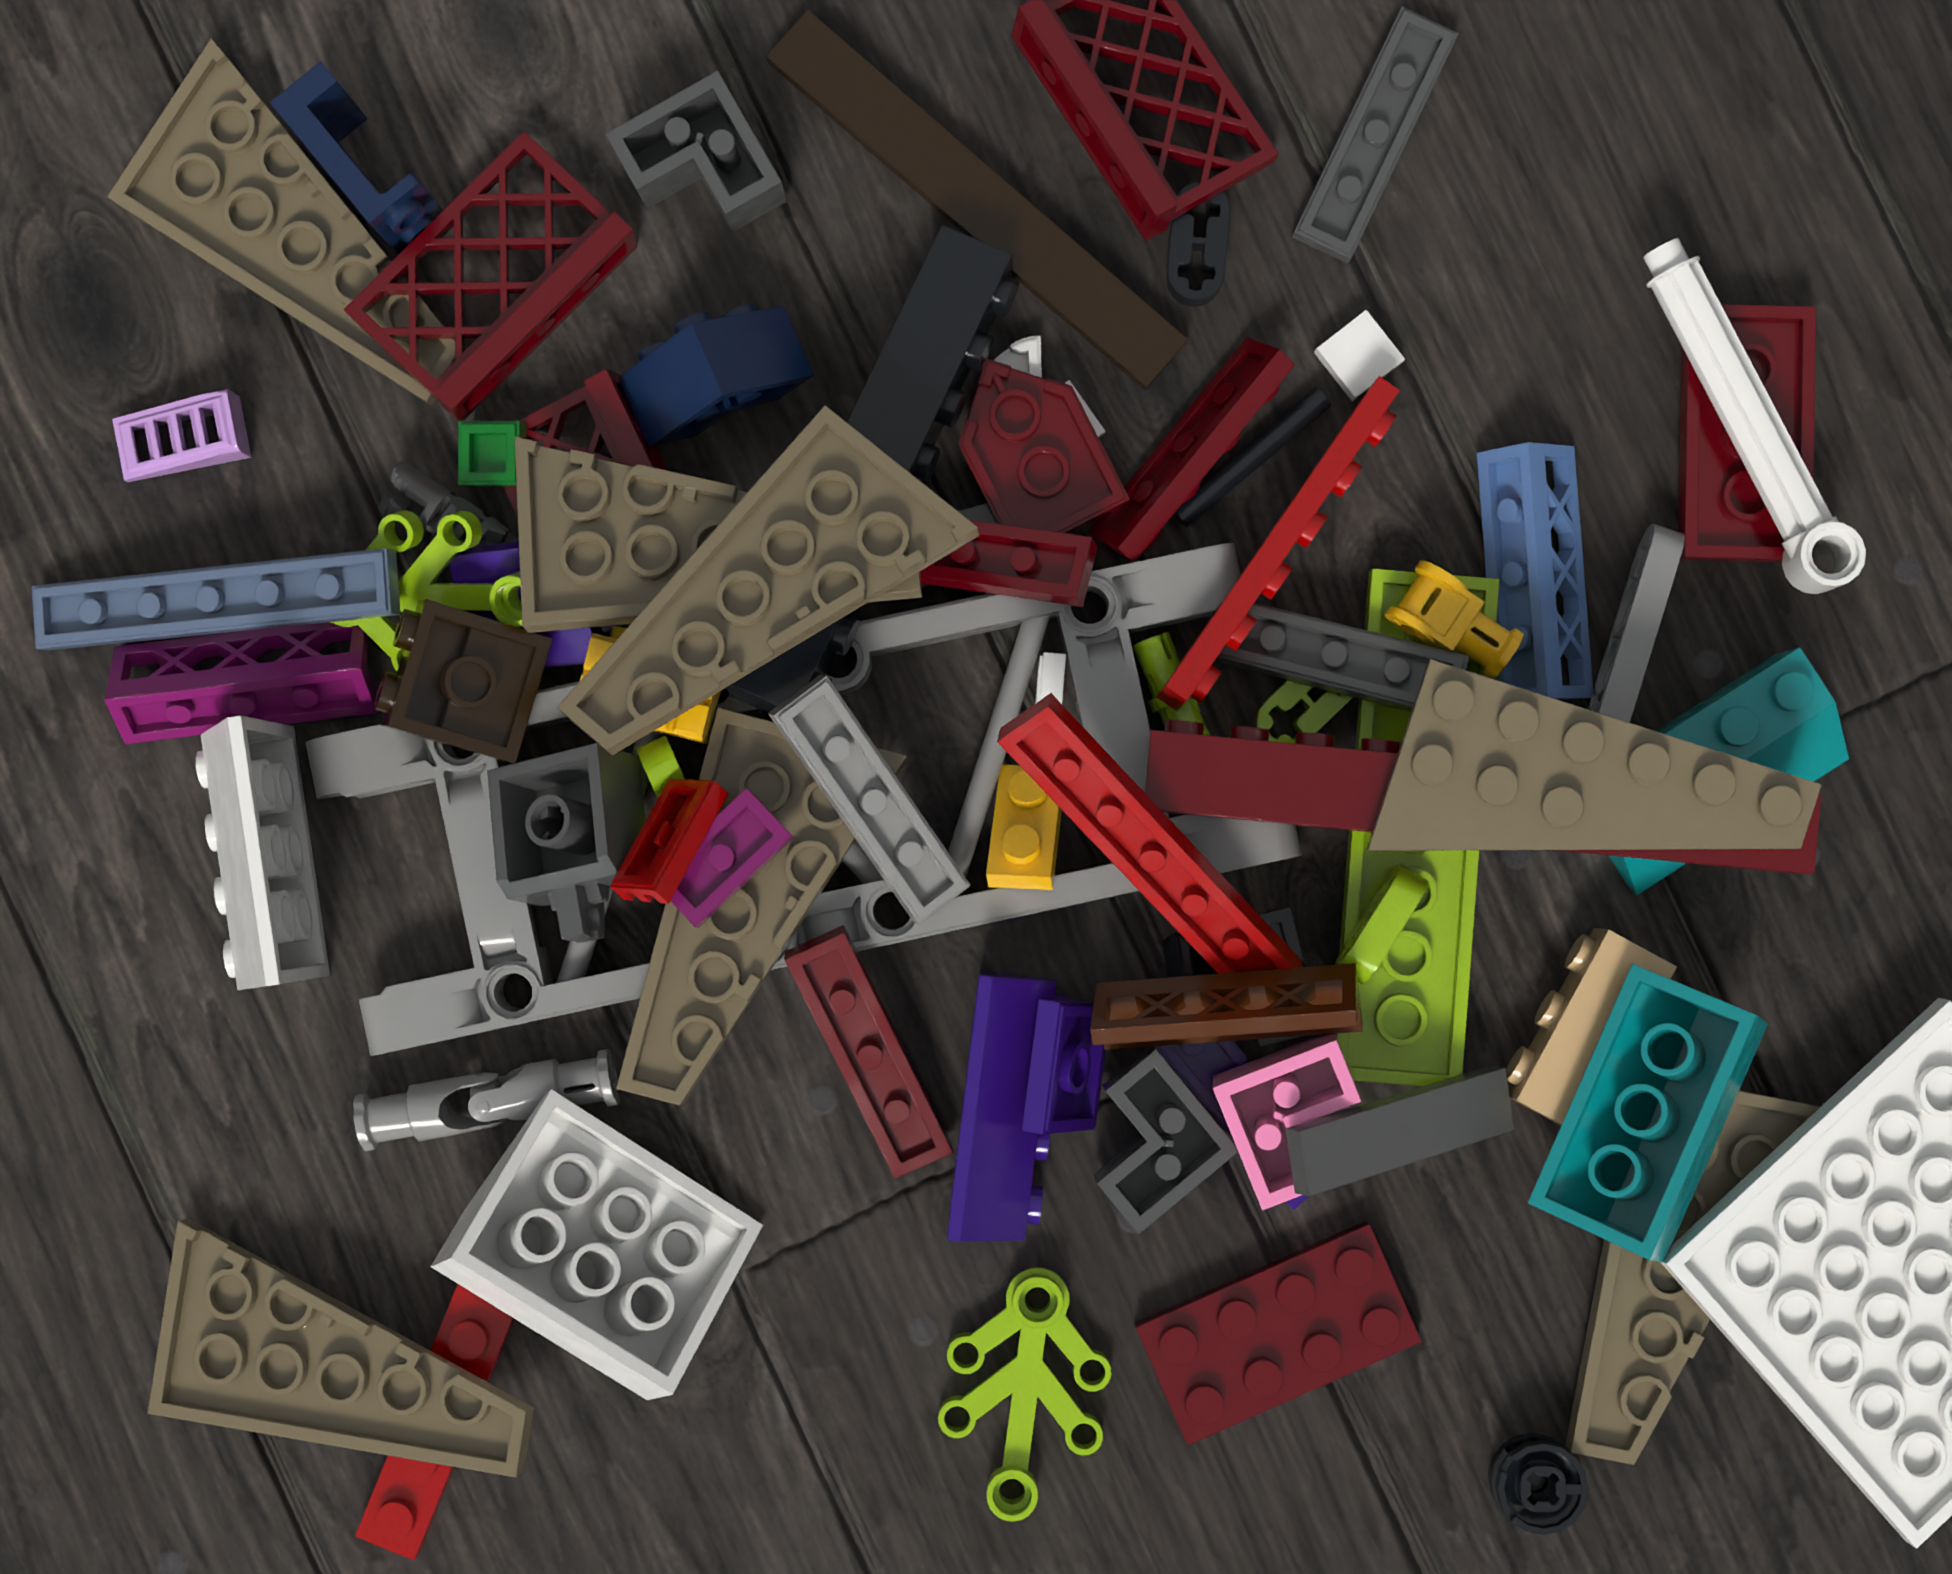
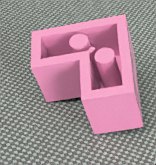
(1277, 1094)

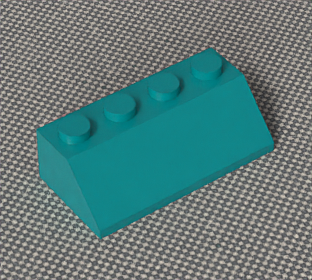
(1767, 716)
(1648, 1113)

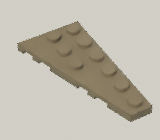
(255, 206)
(611, 535)
(792, 557)
(1536, 773)
(710, 973)
(1643, 1318)
(291, 1362)

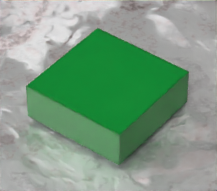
(488, 452)

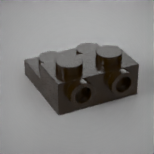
(463, 680)

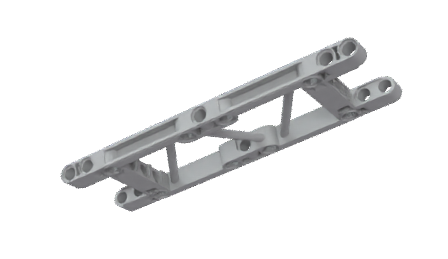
(1107, 699)

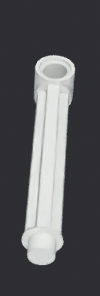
(1753, 423)

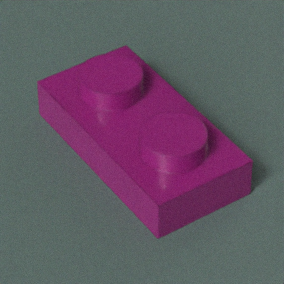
(732, 852)

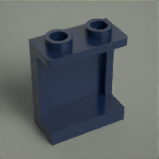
(323, 116)

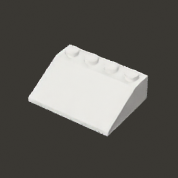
(262, 853)
(599, 1247)

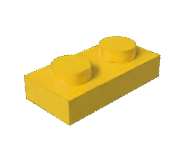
(1022, 834)

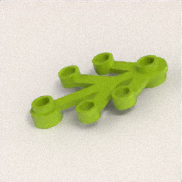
(418, 580)
(1026, 1379)

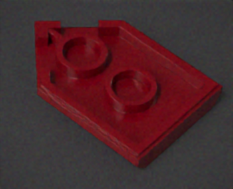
(1037, 453)

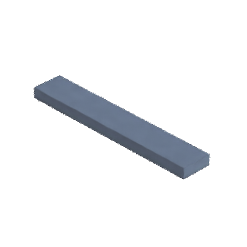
(216, 599)

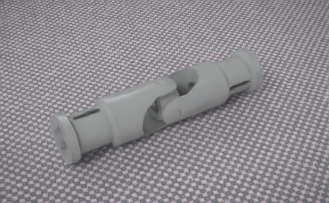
(493, 1099)

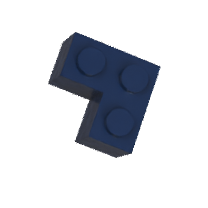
(712, 370)

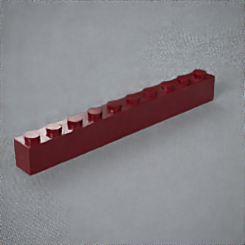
(1343, 789)

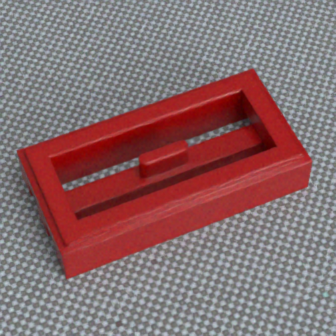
(669, 840)

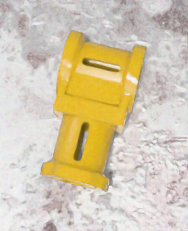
(1453, 620)

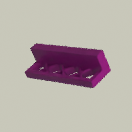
(285, 691)

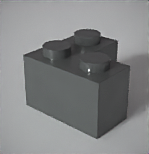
(696, 138)
(1176, 1143)

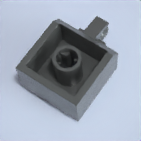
(566, 831)

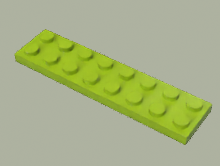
(1421, 989)

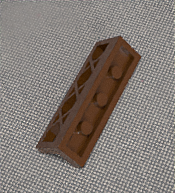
(1227, 1007)

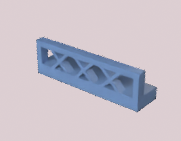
(1518, 550)

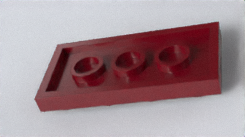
(1717, 497)
(1277, 1332)

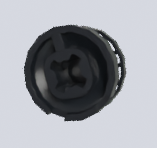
(1538, 1484)

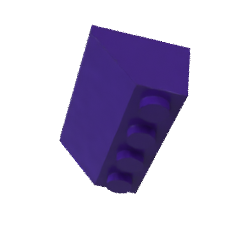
(994, 1156)

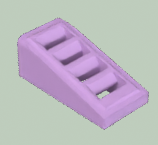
(230, 426)

